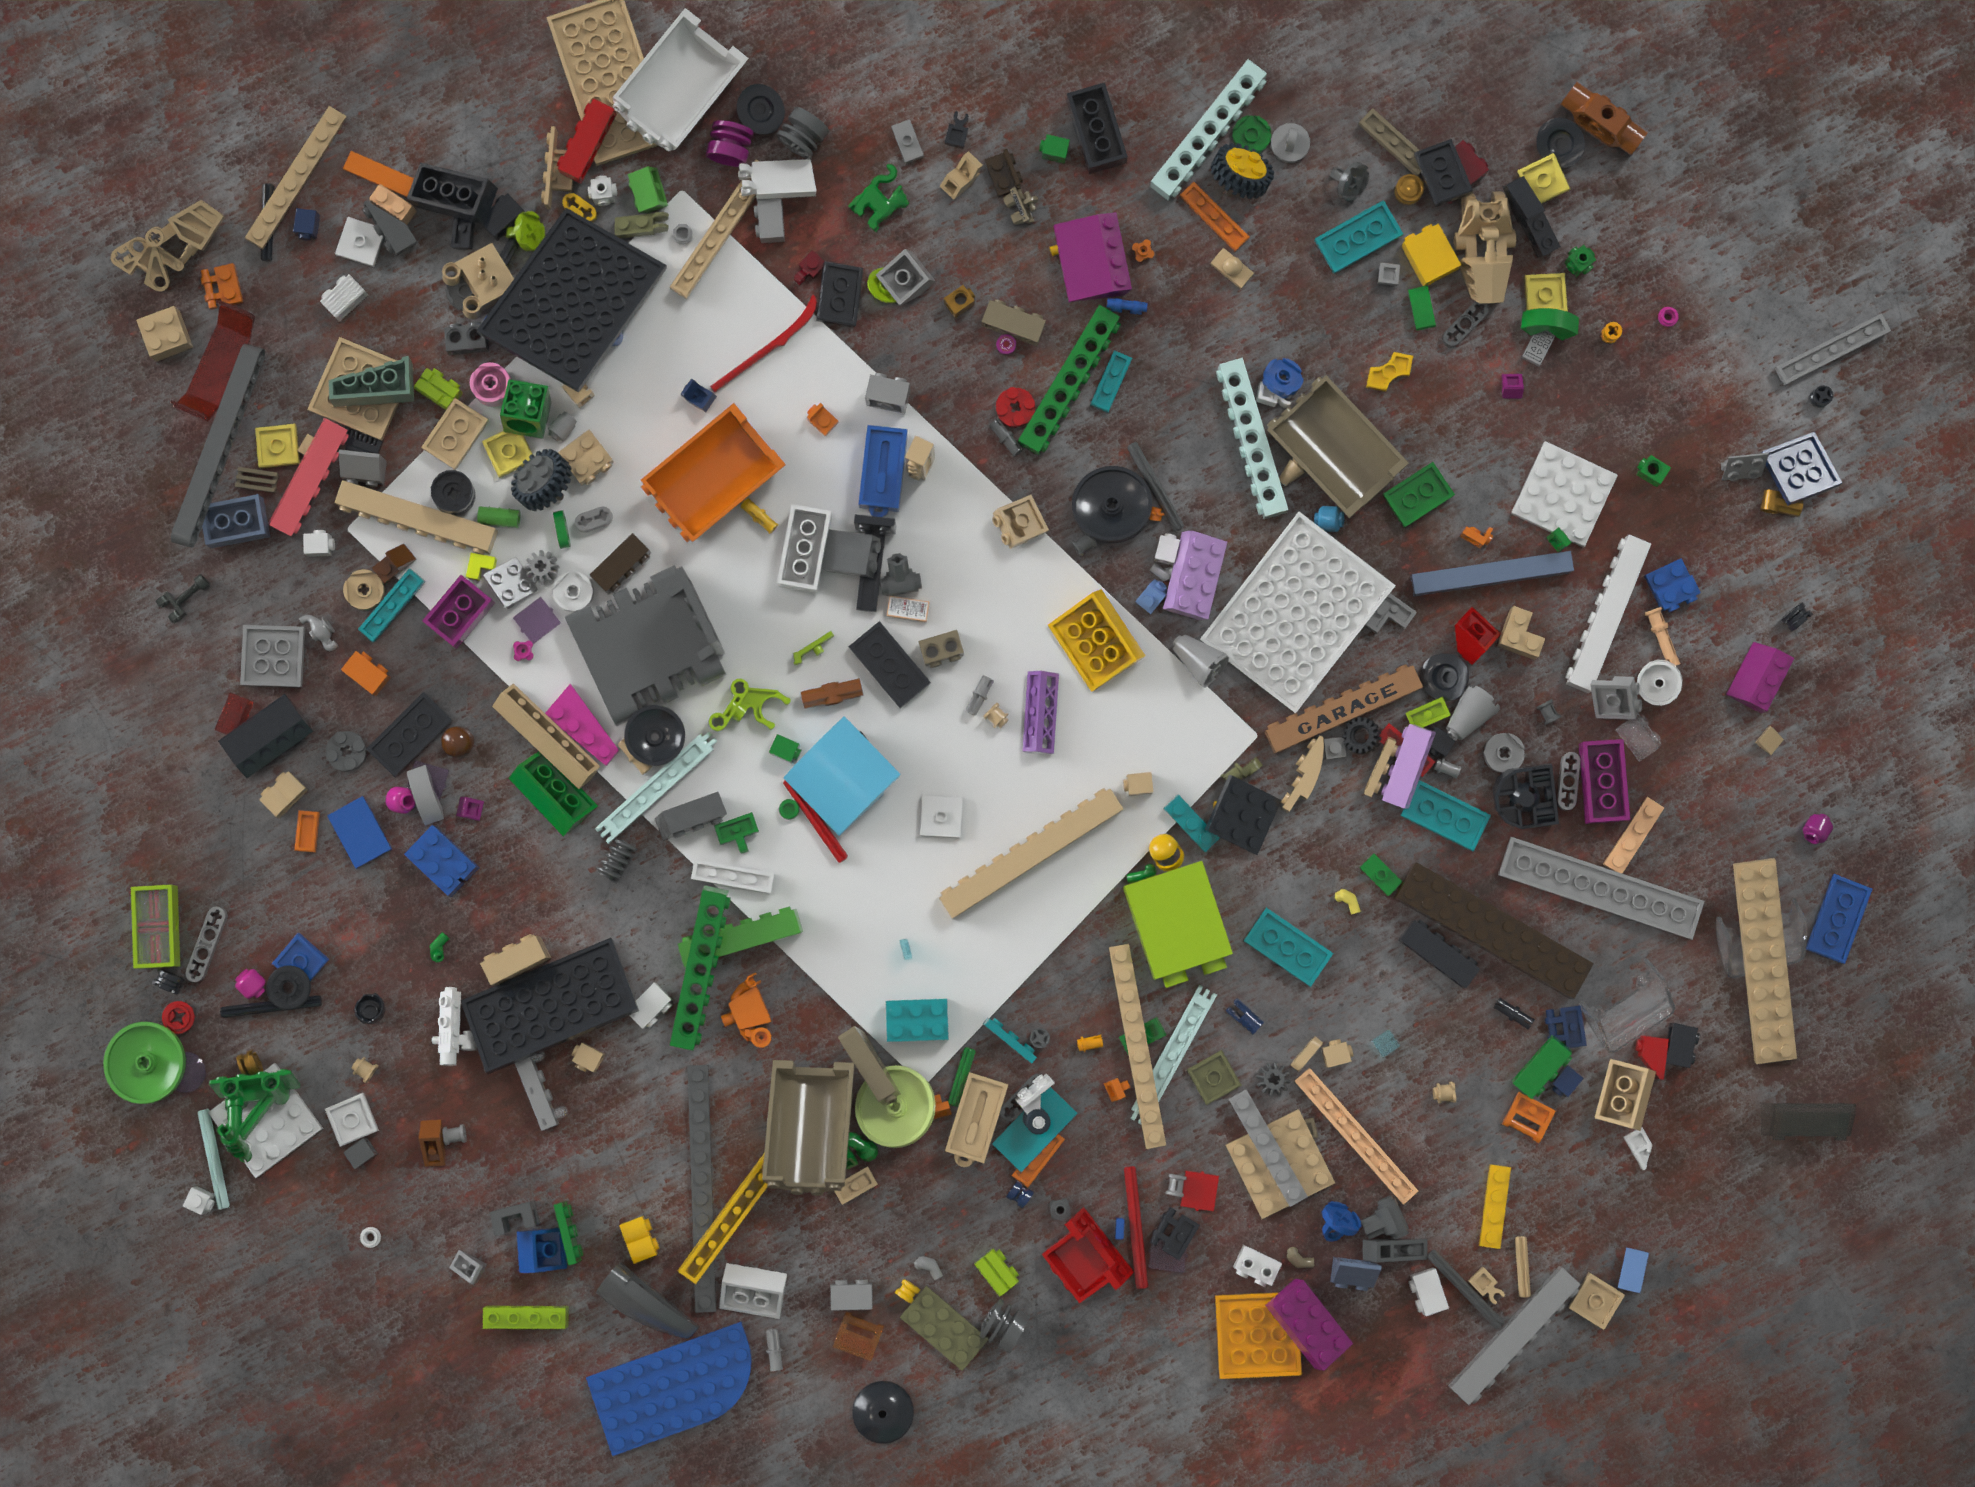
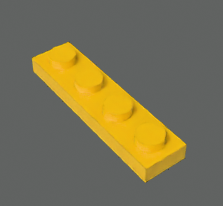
(1494, 1206)

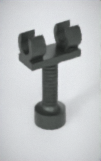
(164, 600)

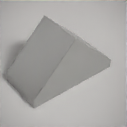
(468, 1267)

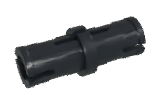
(1514, 1013)

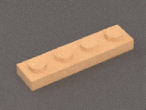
(1633, 835)

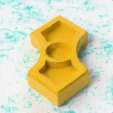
(1381, 376)

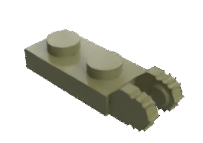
(641, 225)

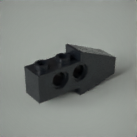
(1531, 216)

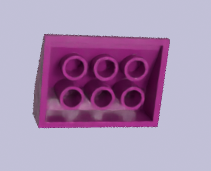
(1092, 257)

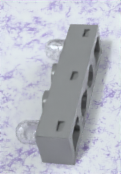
(537, 1094)

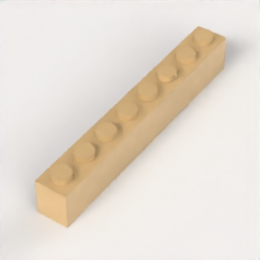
(416, 517)

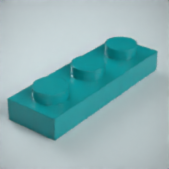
(1190, 823)
(1011, 1039)

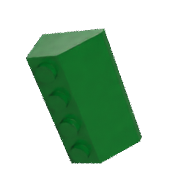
(552, 793)

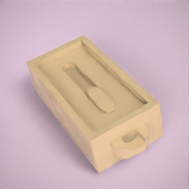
(976, 1119)

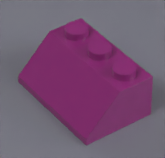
(1760, 677)

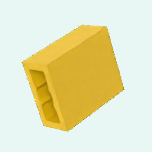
(1430, 254)

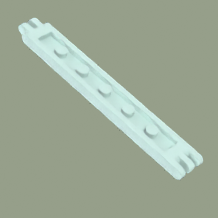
(656, 787)
(1179, 1042)

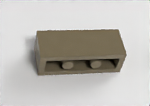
(1013, 322)

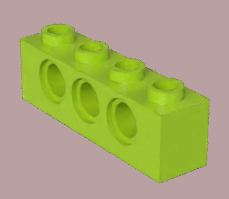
(525, 1317)

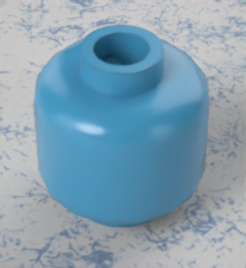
(1329, 518)

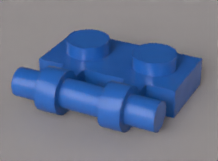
(1135, 307)

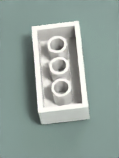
(804, 548)

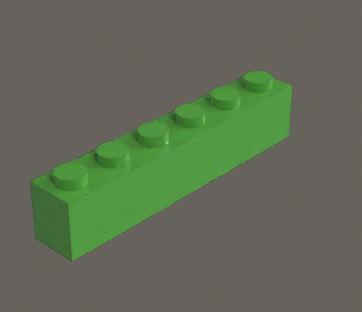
(750, 933)

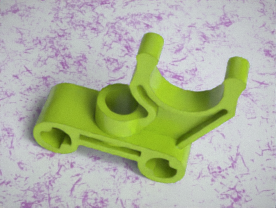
(741, 702)

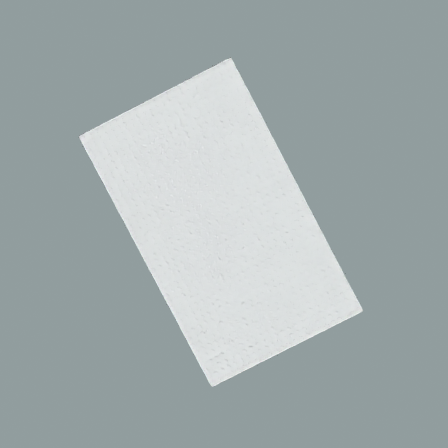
(993, 595)

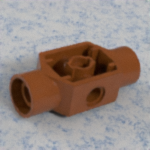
(1603, 119)

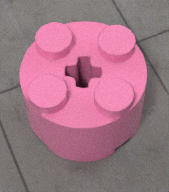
(484, 376)

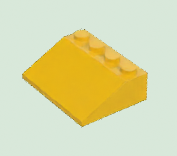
(1096, 640)

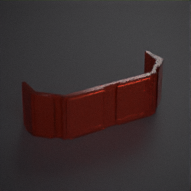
(217, 363)

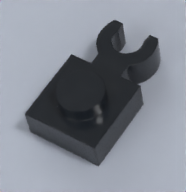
(956, 133)

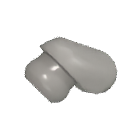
(1163, 574)

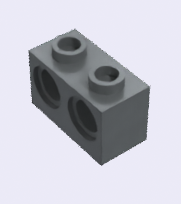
(466, 344)

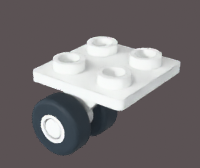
(1029, 1099)

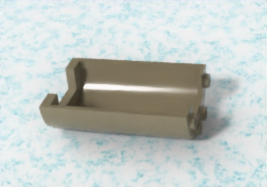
(1337, 446)
(808, 1127)

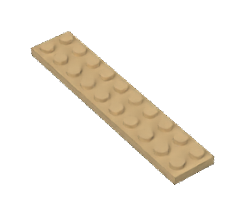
(1765, 961)

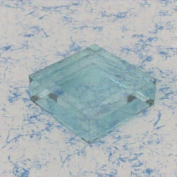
(906, 949)
(1385, 1043)

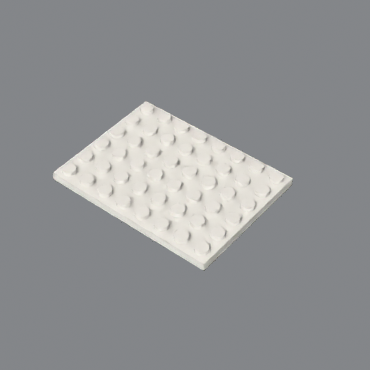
(1297, 612)

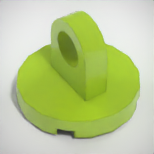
(527, 231)

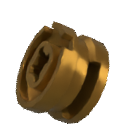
(1409, 189)
(249, 1063)

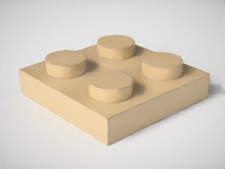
(1596, 1301)

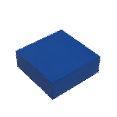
(1119, 1228)

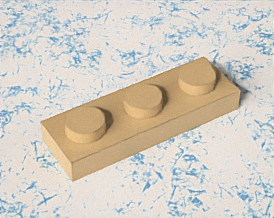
(1381, 767)

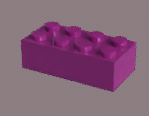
(1604, 781)
(1309, 1324)

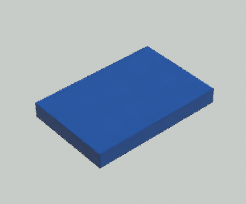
(359, 832)

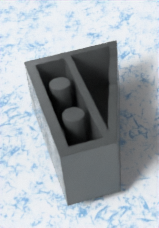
(690, 816)

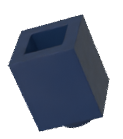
(306, 224)
(1566, 1081)

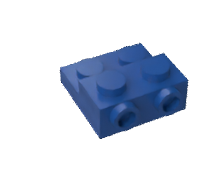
(1672, 585)

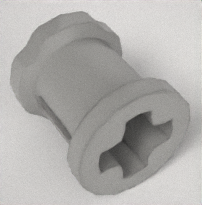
(454, 1134)
(1172, 1184)

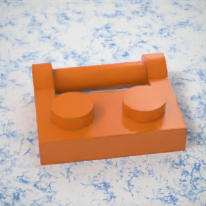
(1531, 1110)

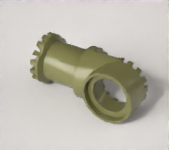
(1239, 772)

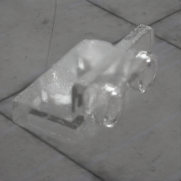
(1639, 737)

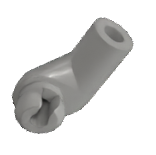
(928, 1264)

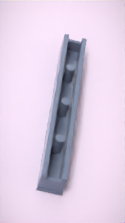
(1492, 573)

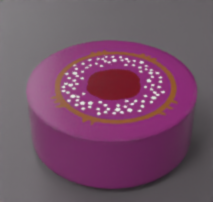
(1006, 344)

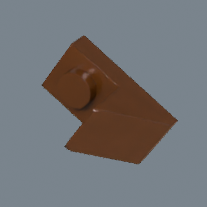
(394, 563)

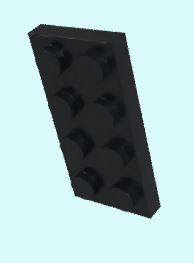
(889, 664)
(409, 734)

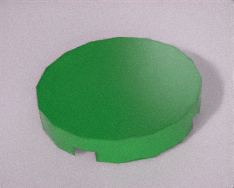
(1252, 132)

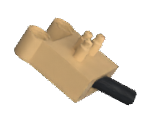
(485, 275)

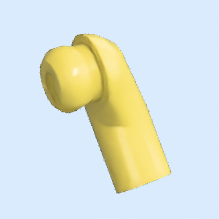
(1349, 898)

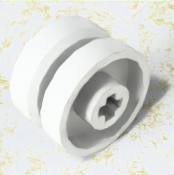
(1671, 682)

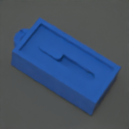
(883, 469)

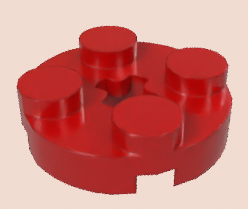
(1016, 418)

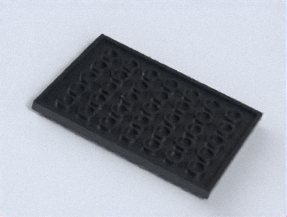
(572, 299)

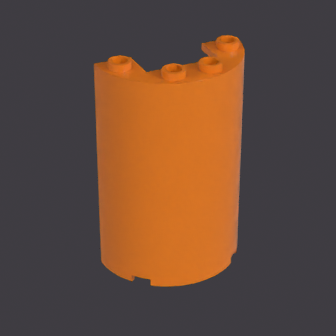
(711, 473)

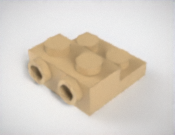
(586, 458)
(1019, 521)

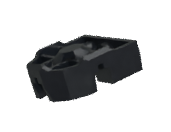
(1540, 812)

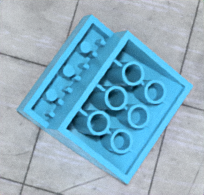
(841, 776)

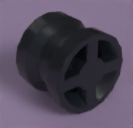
(1825, 394)

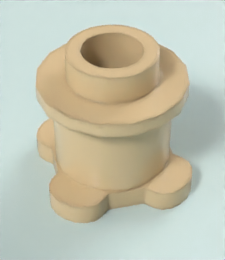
(996, 716)
(364, 1069)
(1444, 1092)

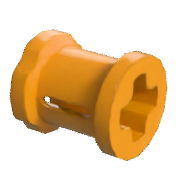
(1609, 327)

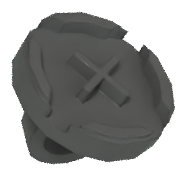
(1351, 180)

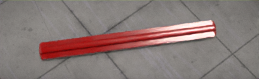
(1135, 1227)

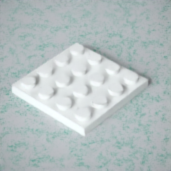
(1564, 493)
(277, 1133)

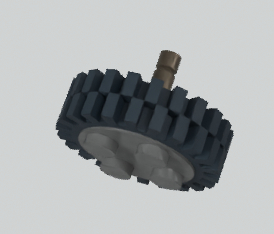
(541, 480)

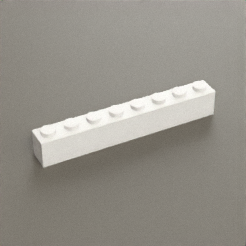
(1608, 613)

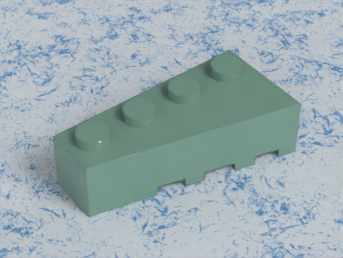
(375, 385)

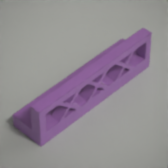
(1037, 711)

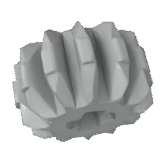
(547, 561)

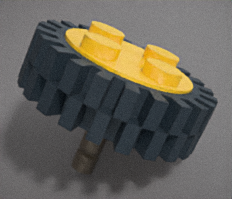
(1242, 171)

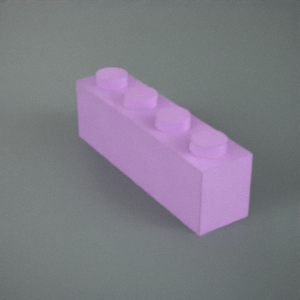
(1408, 766)

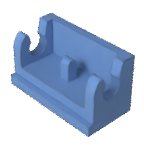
(1633, 1270)

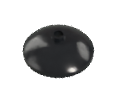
(655, 720)
(886, 1397)

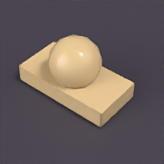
(1232, 268)

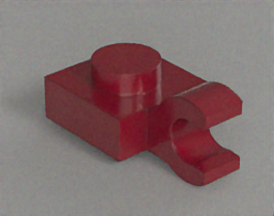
(810, 266)

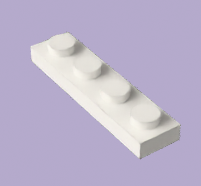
(732, 876)

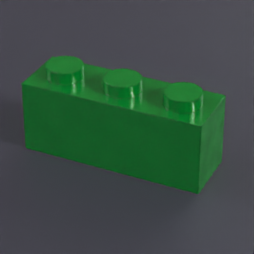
(1542, 1067)

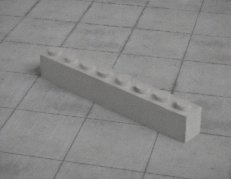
(1514, 1335)

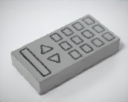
(1538, 347)

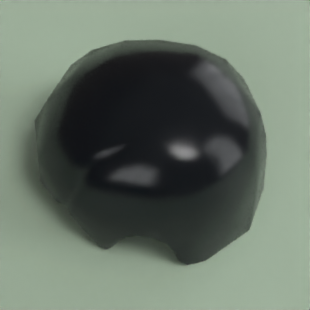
(370, 1008)

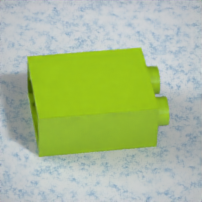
(1178, 923)

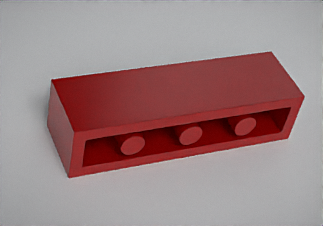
(586, 141)

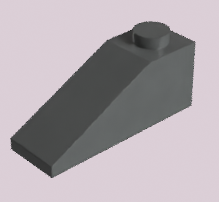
(1394, 1250)

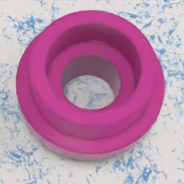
(1672, 312)

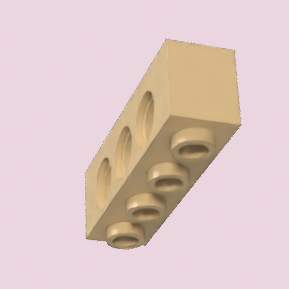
(919, 458)

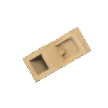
(962, 176)

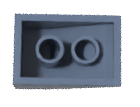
(1354, 1272)

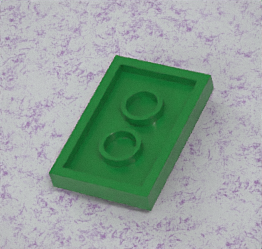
(1418, 494)
(568, 1232)

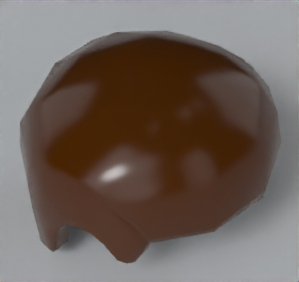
(457, 741)

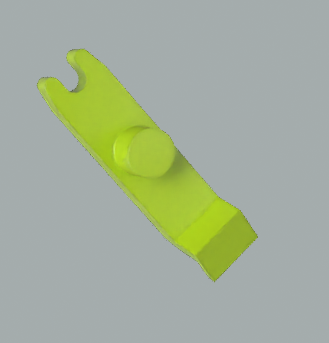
(815, 646)

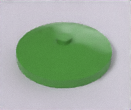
(144, 1062)

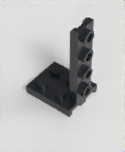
(869, 587)

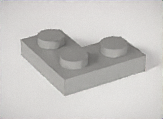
(1392, 609)

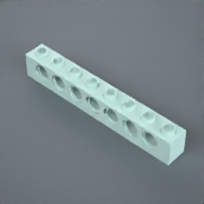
(1248, 73)
(1237, 370)

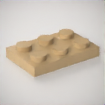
(455, 434)

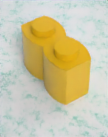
(638, 1239)

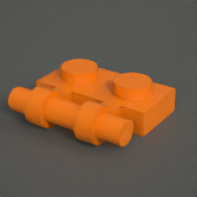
(228, 285)

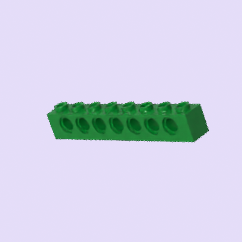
(1101, 318)
(680, 1036)

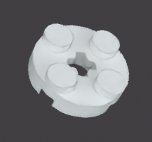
(561, 592)

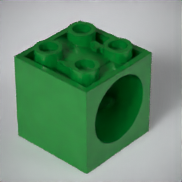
(525, 409)

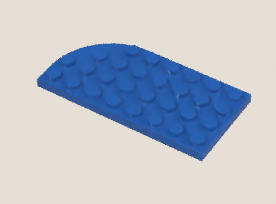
(672, 1388)

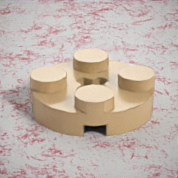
(373, 596)

